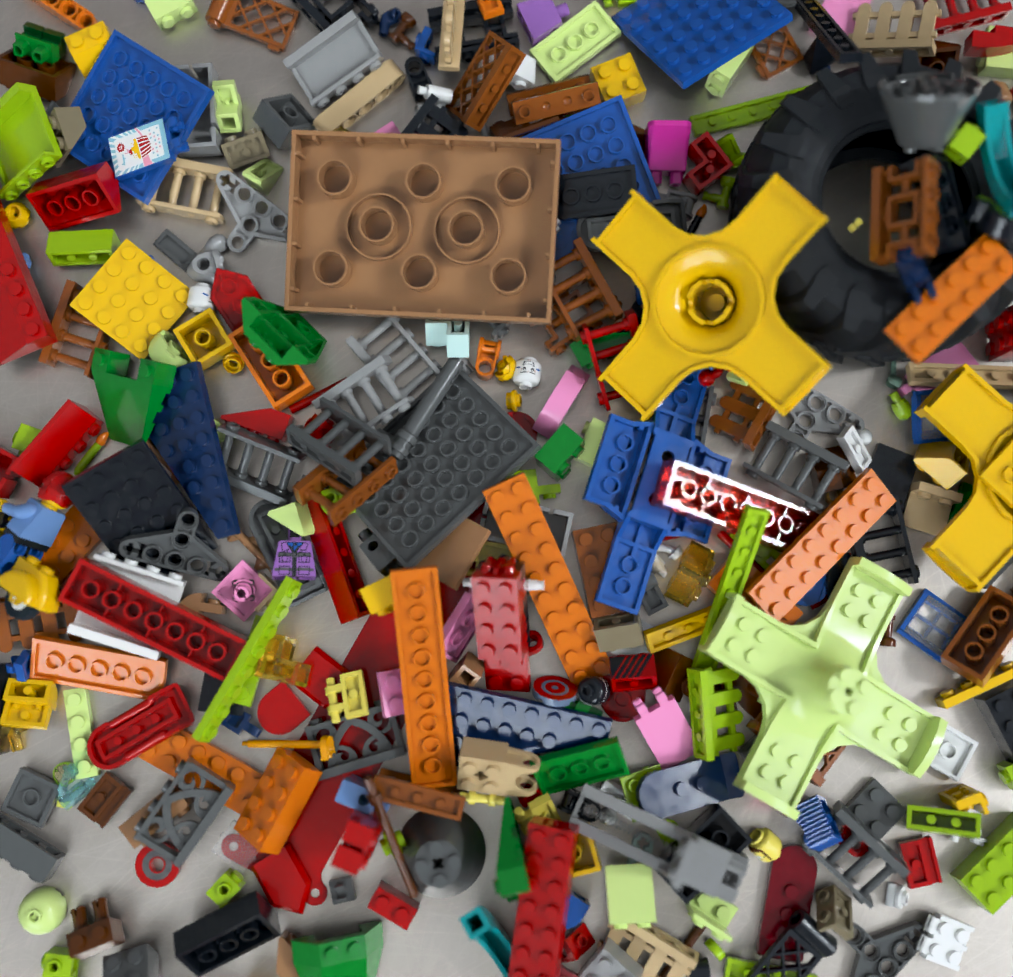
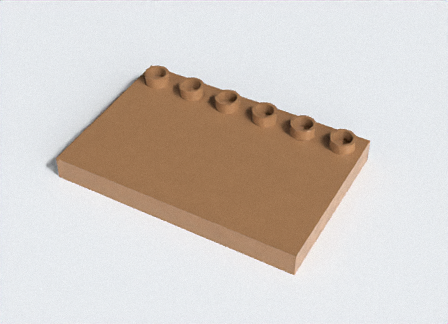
(422, 226)

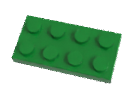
(581, 765)

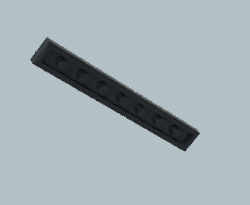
(828, 32)

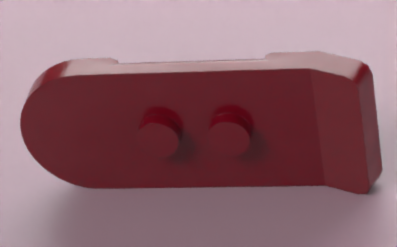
(788, 889)

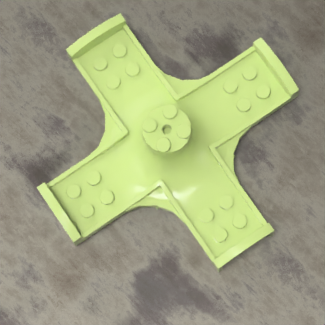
(822, 686)

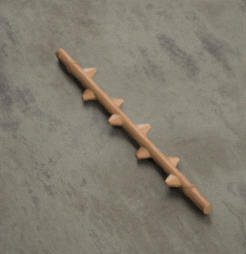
(249, 542)

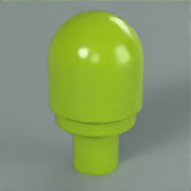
(900, 406)

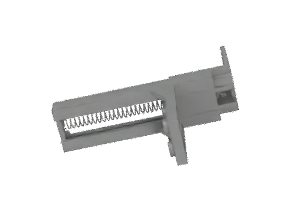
(695, 861)

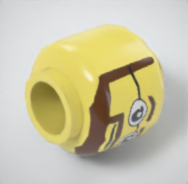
(765, 844)

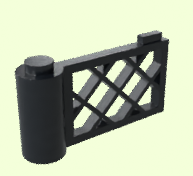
(804, 931)

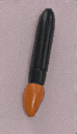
(700, 214)

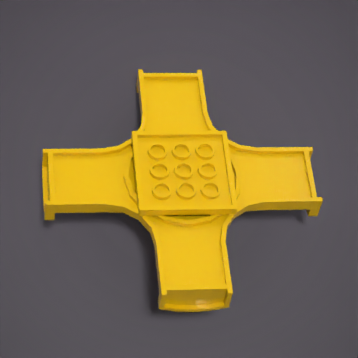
(981, 426)

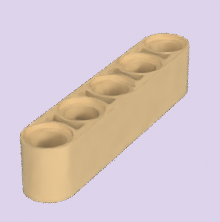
(361, 98)

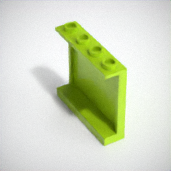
(25, 140)

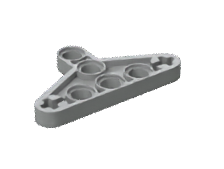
(246, 210)
(819, 418)

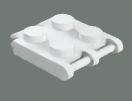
(944, 940)

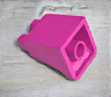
(667, 149)

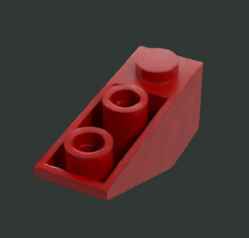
(264, 422)

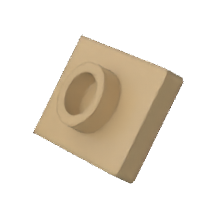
(265, 603)

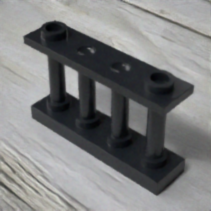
(911, 570)

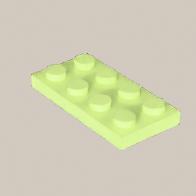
(575, 42)

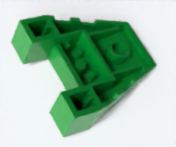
(128, 402)
(510, 867)

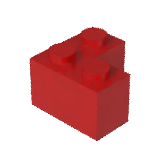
(710, 164)

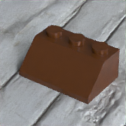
(50, 79)
(510, 129)

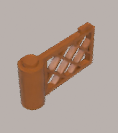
(222, 13)
(761, 64)

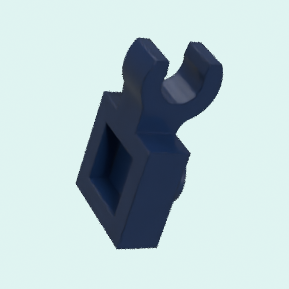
(240, 723)

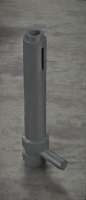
(407, 435)

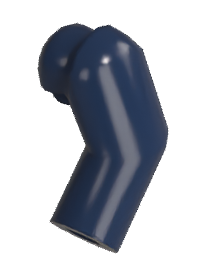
(387, 20)

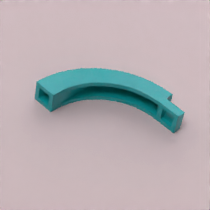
(997, 150)
(489, 933)

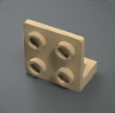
(929, 507)

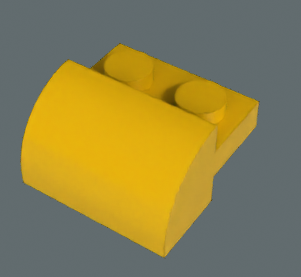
(28, 703)

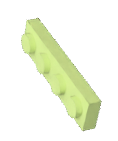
(80, 728)

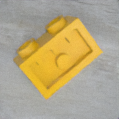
(965, 798)

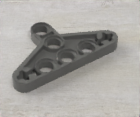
(166, 544)
(886, 946)

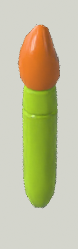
(91, 453)

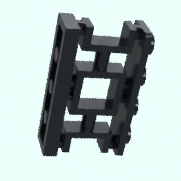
(474, 17)
(322, 18)

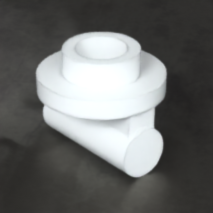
(896, 895)

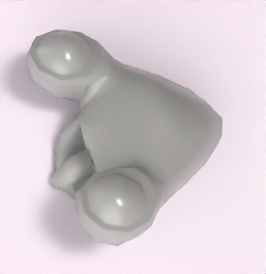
(204, 264)

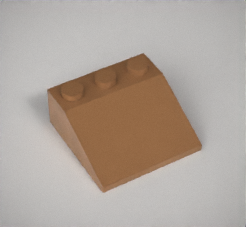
(457, 552)

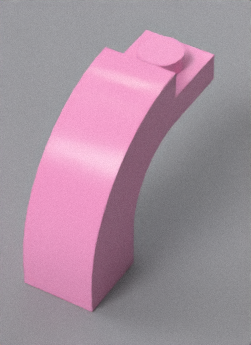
(560, 401)

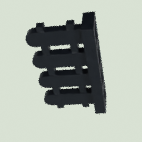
(437, 116)

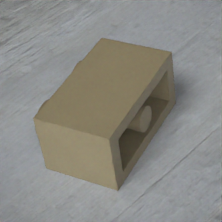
(618, 632)

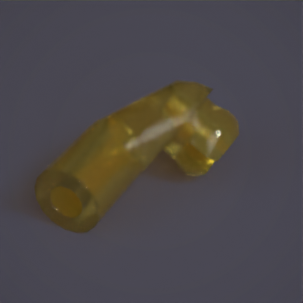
(15, 738)

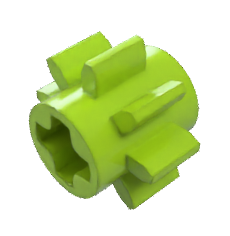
(385, 845)

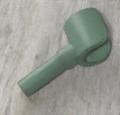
(893, 381)

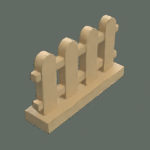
(451, 35)
(891, 44)
(665, 946)

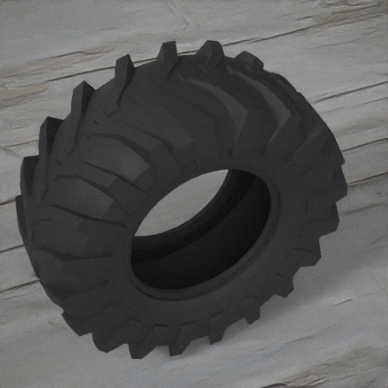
(823, 289)

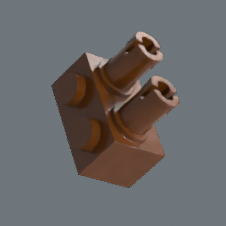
(94, 938)

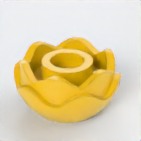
(22, 217)
(505, 368)

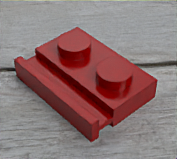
(921, 860)

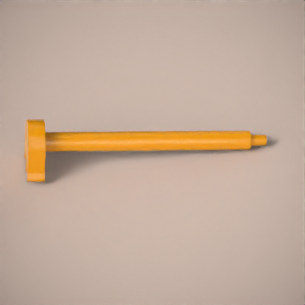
(325, 745)

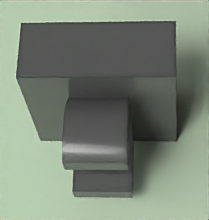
(342, 889)

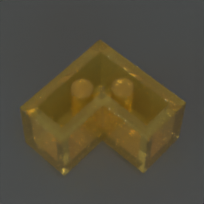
(691, 574)
(278, 664)

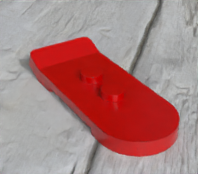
(140, 728)

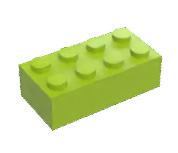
(989, 869)

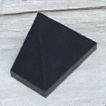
(817, 57)

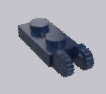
(914, 275)

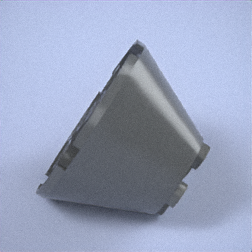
(926, 107)
(457, 842)

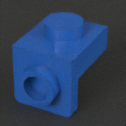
(423, 42)

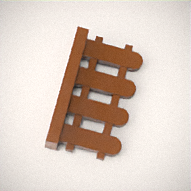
(759, 417)
(27, 627)

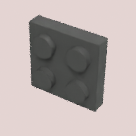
(31, 797)
(876, 807)

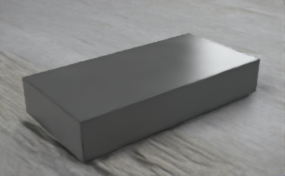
(175, 249)

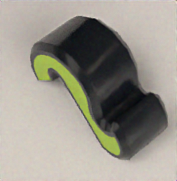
(990, 218)

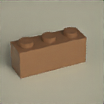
(178, 808)

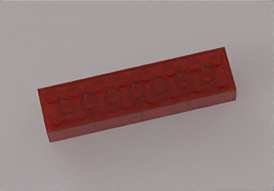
(722, 503)

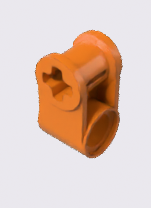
(487, 354)

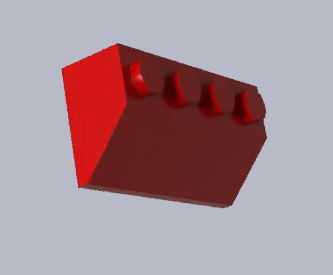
(76, 197)
(58, 443)

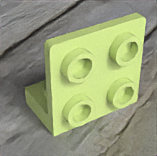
(712, 913)

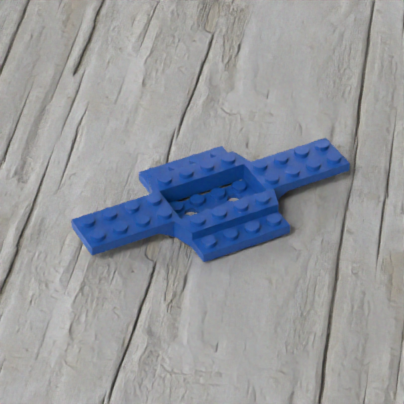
(613, 483)

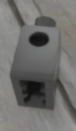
(378, 553)

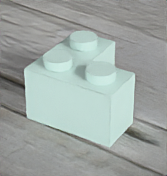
(450, 334)

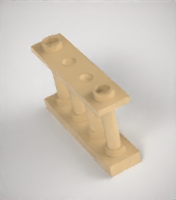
(200, 172)

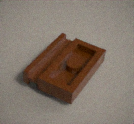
(105, 799)

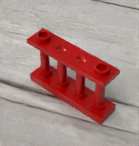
(971, 19)
(630, 324)

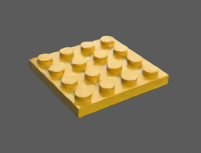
(132, 299)

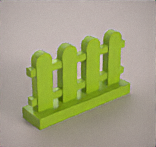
(703, 713)

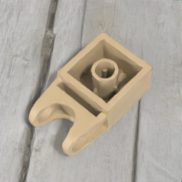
(495, 768)

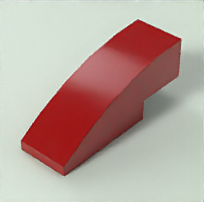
(989, 44)

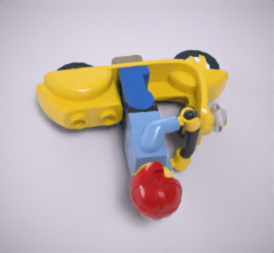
(24, 537)

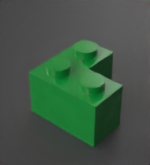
(559, 451)

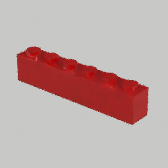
(338, 565)

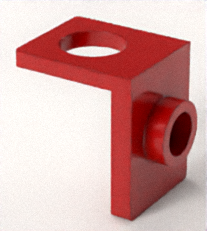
(577, 943)

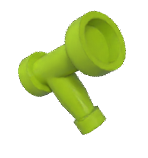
(721, 199)

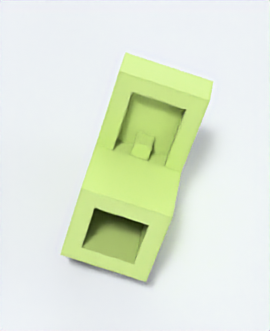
(229, 106)

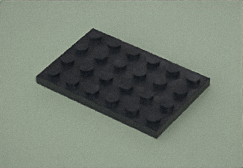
(132, 497)

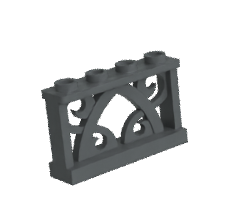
(336, 764)
(184, 842)

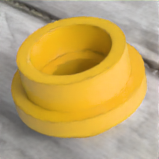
(233, 367)
(513, 400)

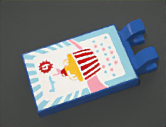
(146, 147)

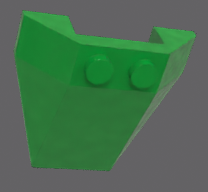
(279, 334)
(340, 956)

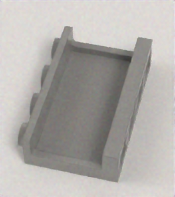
(334, 59)

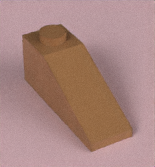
(467, 670)

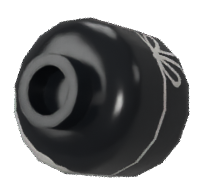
(593, 690)

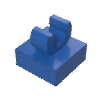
(20, 666)

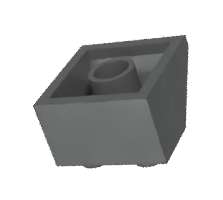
(280, 116)

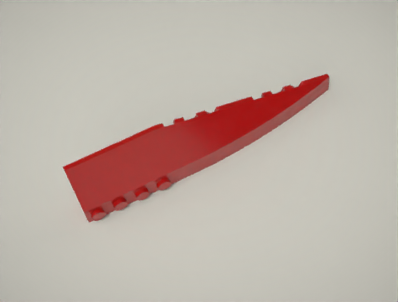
(22, 313)

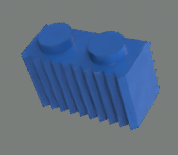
(817, 823)

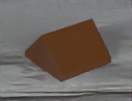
(670, 671)

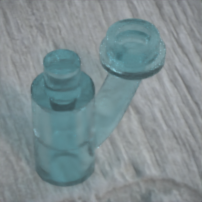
(71, 797)

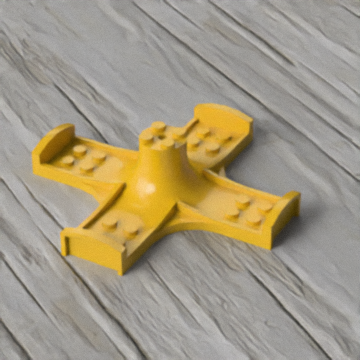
(713, 300)

